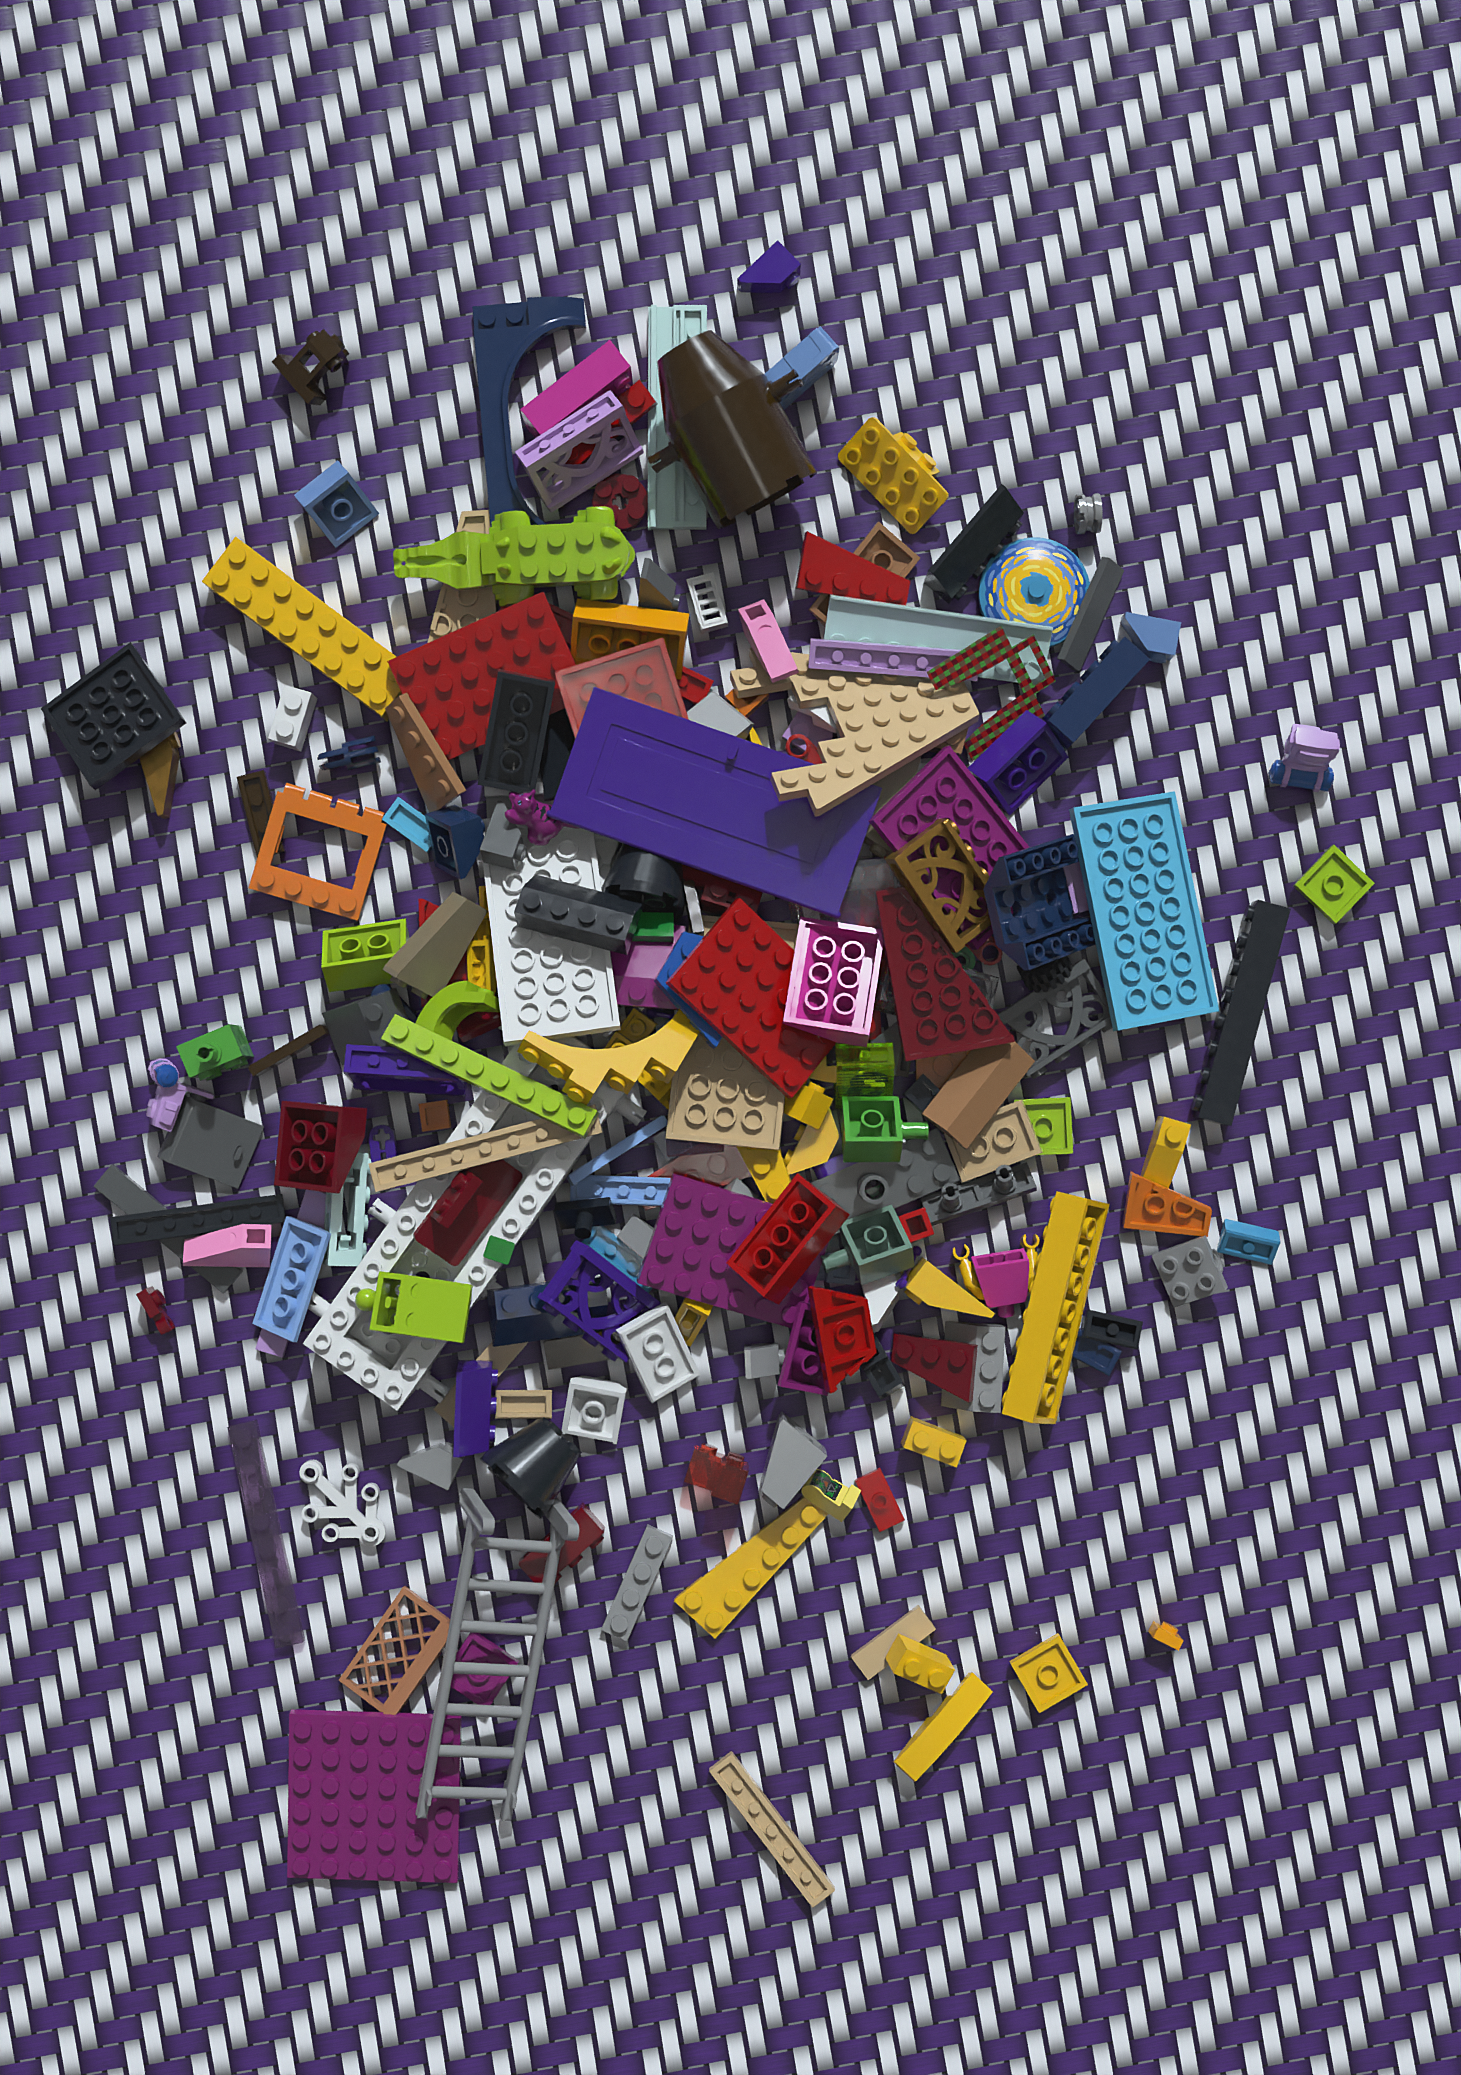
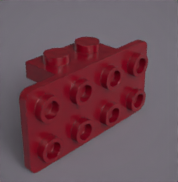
(466, 1209)

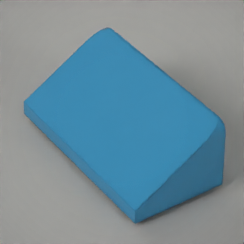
(1248, 1241)

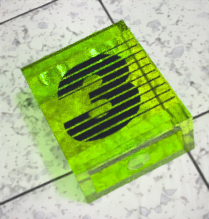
(863, 1070)

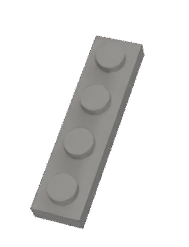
(637, 1582)

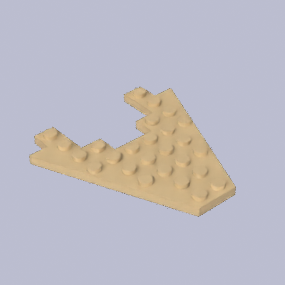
(879, 719)

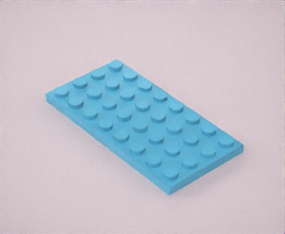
(1143, 910)

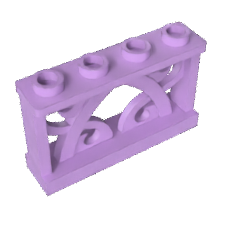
(556, 444)

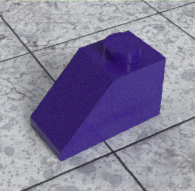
(771, 272)

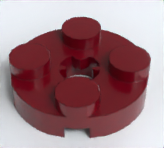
(629, 488)

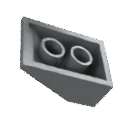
(363, 1021)

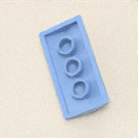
(291, 1278)

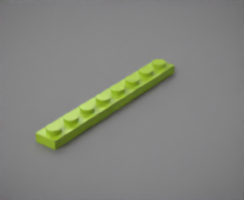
(490, 1076)

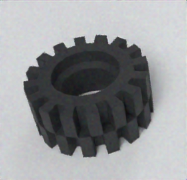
(1046, 975)

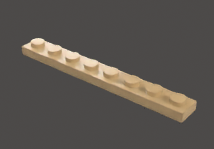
(471, 1152)

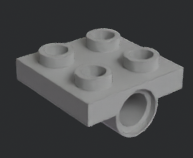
(1190, 1271)

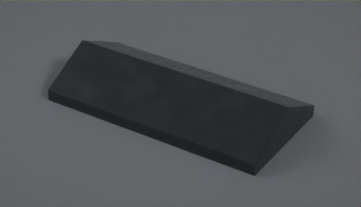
(556, 752)

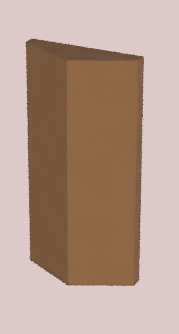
(882, 549)
(977, 1090)

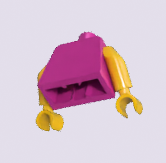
(1001, 1276)

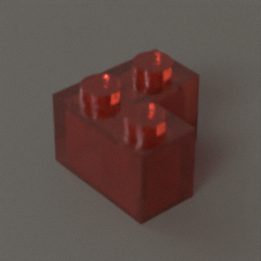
(717, 1472)

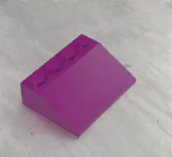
(637, 970)

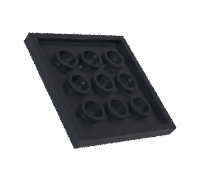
(113, 716)

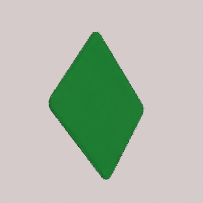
(499, 1250)

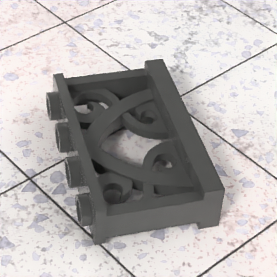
(1015, 1018)

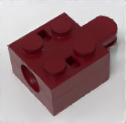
(719, 892)

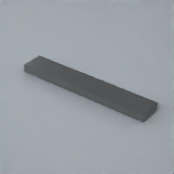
(134, 1199)

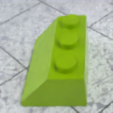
(358, 954)

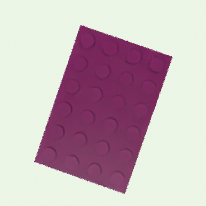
(949, 792)
(695, 1239)

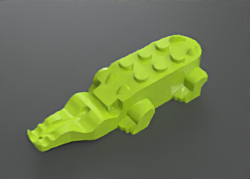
(527, 556)

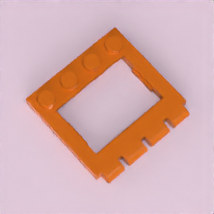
(305, 889)

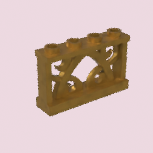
(910, 875)

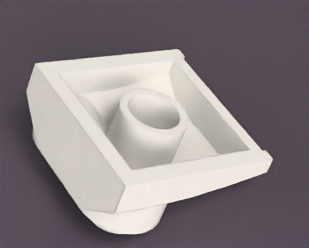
(594, 1408)

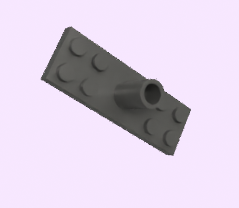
(921, 1170)

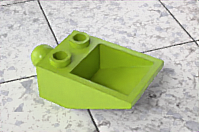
(418, 1306)

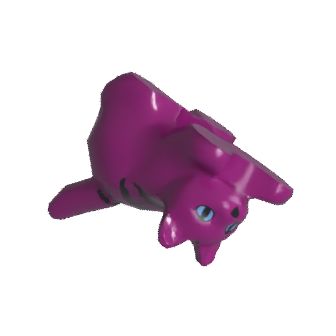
(533, 814)

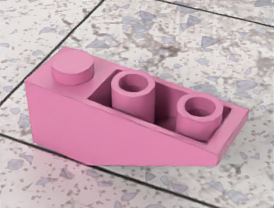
(767, 641)
(231, 1247)

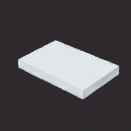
(658, 1352)

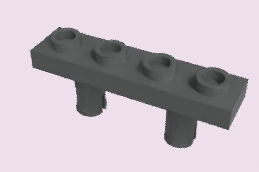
(979, 1193)

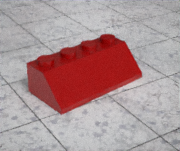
(787, 1239)

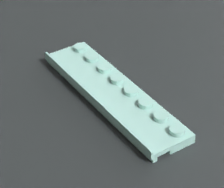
(671, 494)
(921, 627)

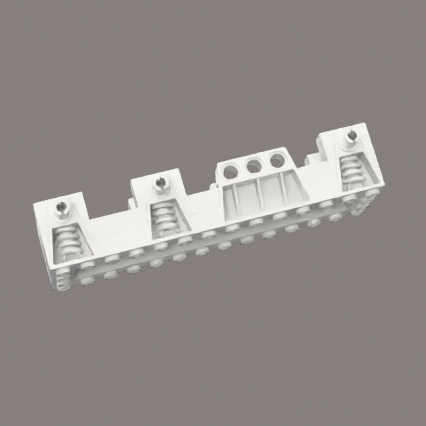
(400, 1364)

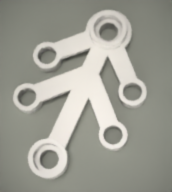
(345, 1505)

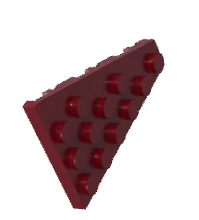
(932, 994)

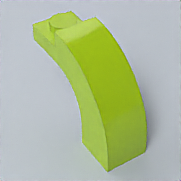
(453, 1004)

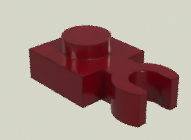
(153, 1303)

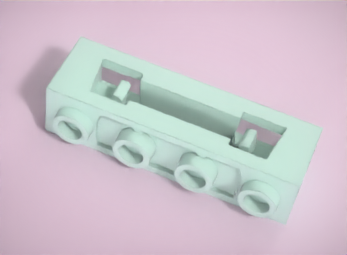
(357, 1220)

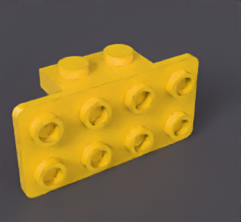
(895, 473)

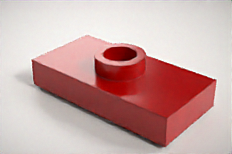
(879, 1499)

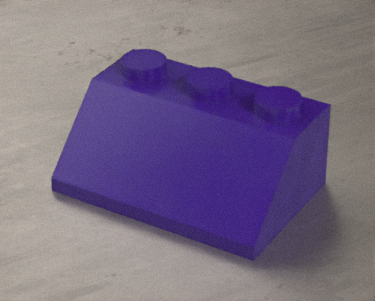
(1018, 762)
(474, 1407)

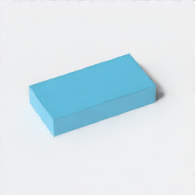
(409, 823)

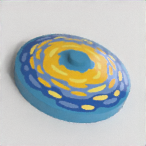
(1034, 584)

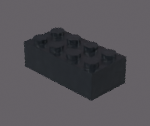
(516, 731)

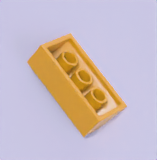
(612, 627)

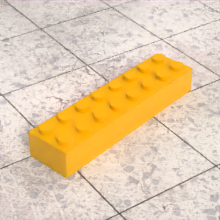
(305, 625)
(1054, 1309)

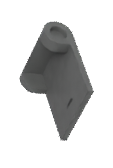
(207, 1139)

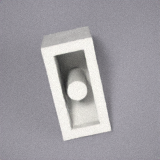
(882, 1298)

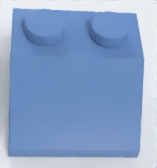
(336, 504)

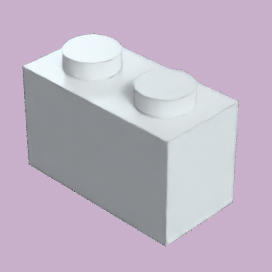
(292, 718)

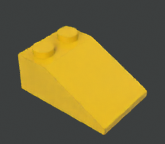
(938, 1290)

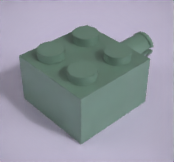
(873, 1246)

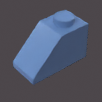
(1152, 635)

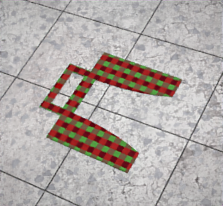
(982, 656)

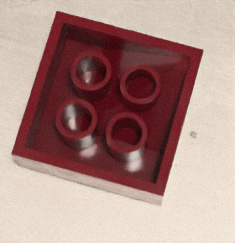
(317, 1145)

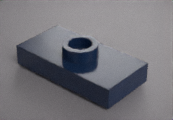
(1096, 1354)

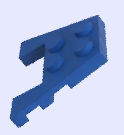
(681, 949)

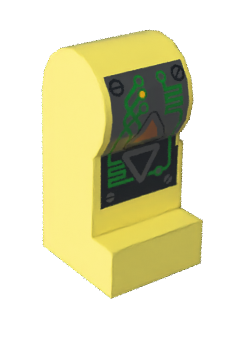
(830, 1494)

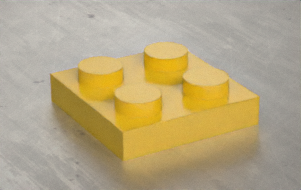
(1048, 1673)

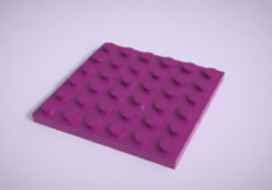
(358, 1798)

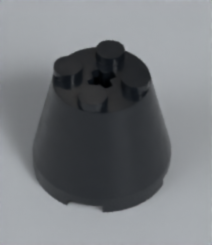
(648, 880)
(533, 1464)

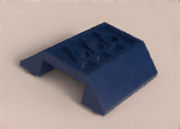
(1037, 929)

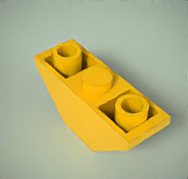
(813, 1145)

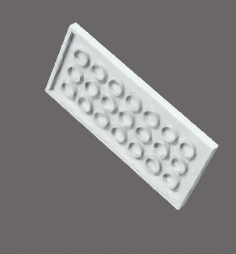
(543, 979)

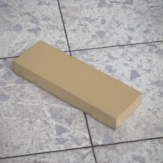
(872, 1655)

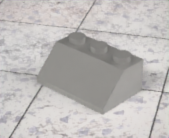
(989, 1365)

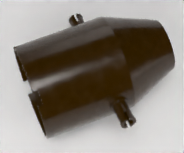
(728, 428)

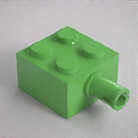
(215, 1051)
(875, 1130)

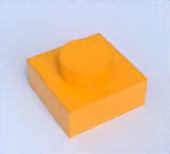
(1166, 1634)

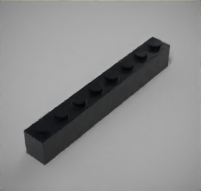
(1241, 1012)

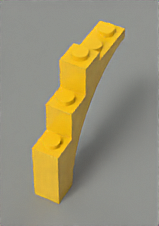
(619, 1066)

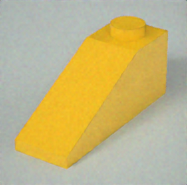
(1165, 1150)

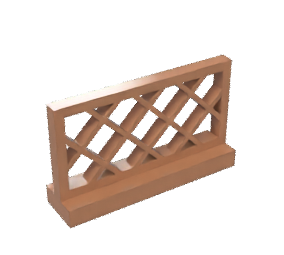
(418, 1669)

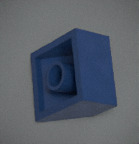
(455, 839)

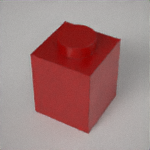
(916, 1225)

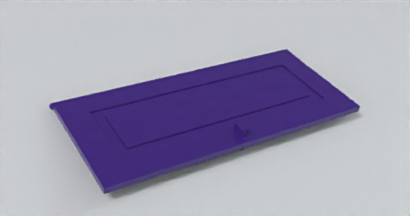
(707, 803)

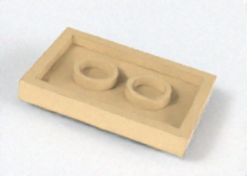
(1002, 1141)

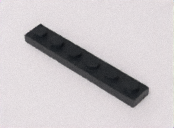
(196, 1219)

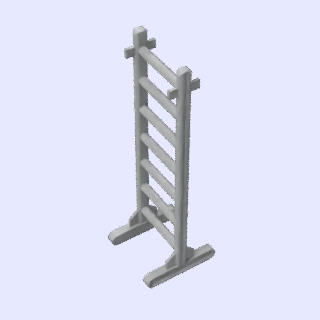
(479, 1522)

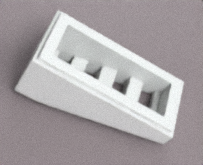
(711, 624)

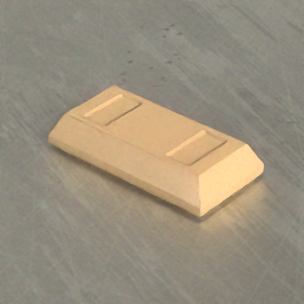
(523, 1404)

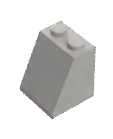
(790, 1462)

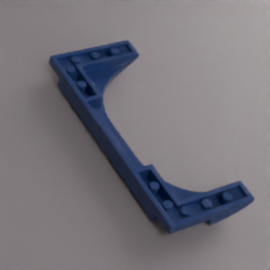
(501, 342)

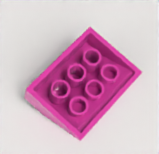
(834, 980)

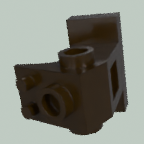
(306, 383)

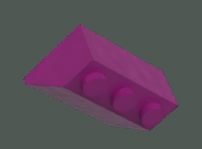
(802, 1361)

